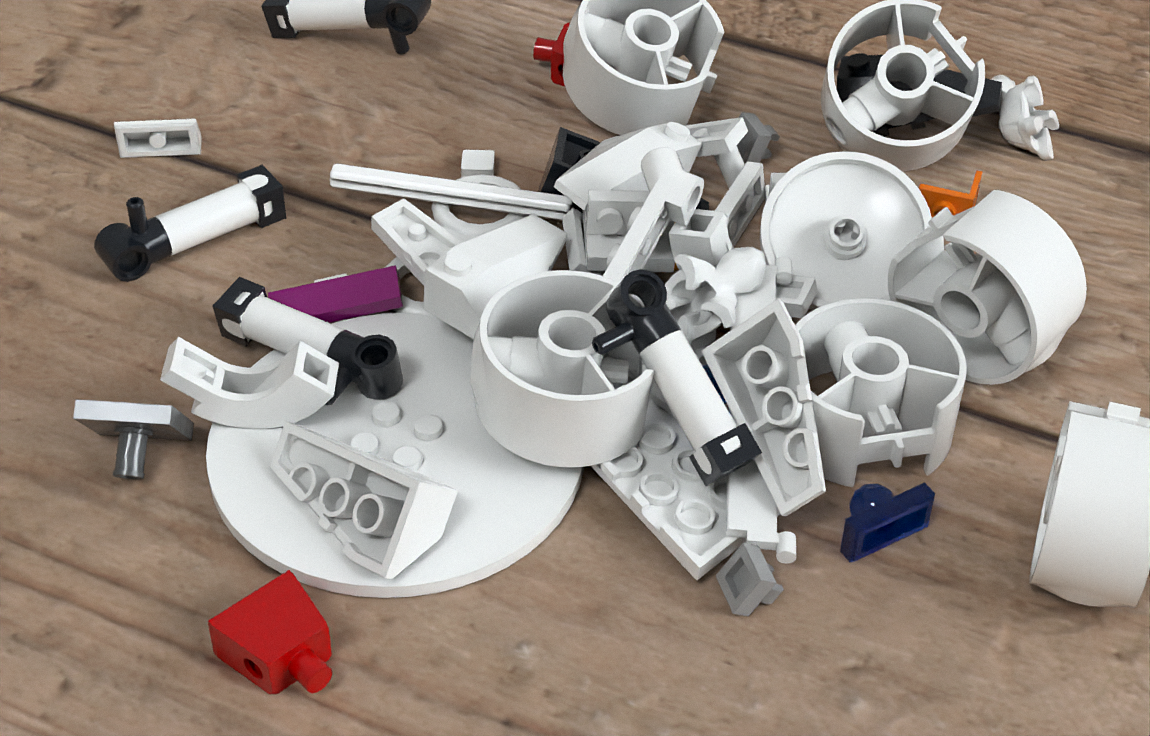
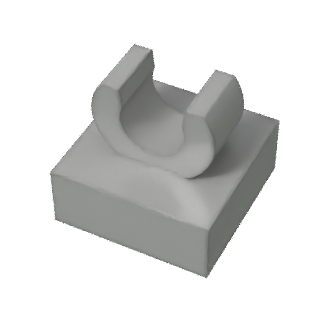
(755, 142)
(748, 580)

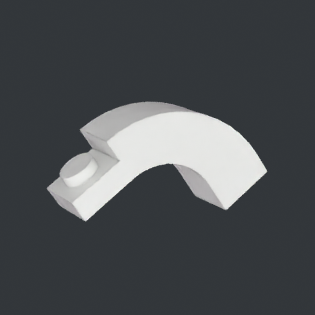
(708, 240)
(251, 396)

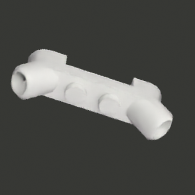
(671, 197)

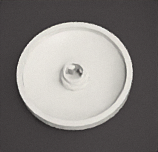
(842, 223)

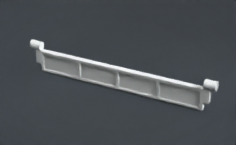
(749, 501)

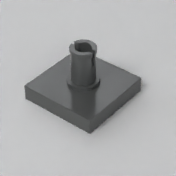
(133, 426)

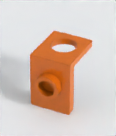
(955, 201)

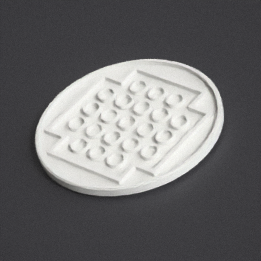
(428, 427)

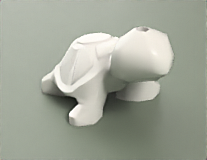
(1019, 119)
(706, 295)

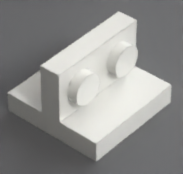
(607, 223)

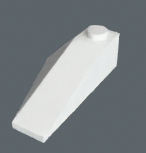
(617, 161)
(475, 270)
(768, 389)
(369, 504)

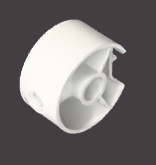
(642, 47)
(881, 103)
(1005, 300)
(543, 382)
(894, 386)
(1097, 509)

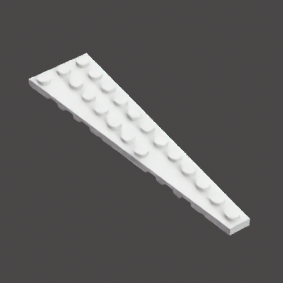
(653, 475)

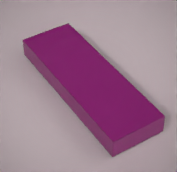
(345, 295)

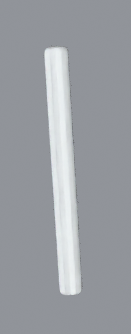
(450, 191)

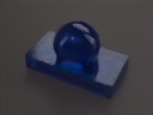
(883, 519)

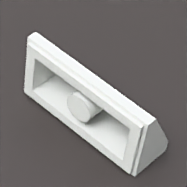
(158, 138)

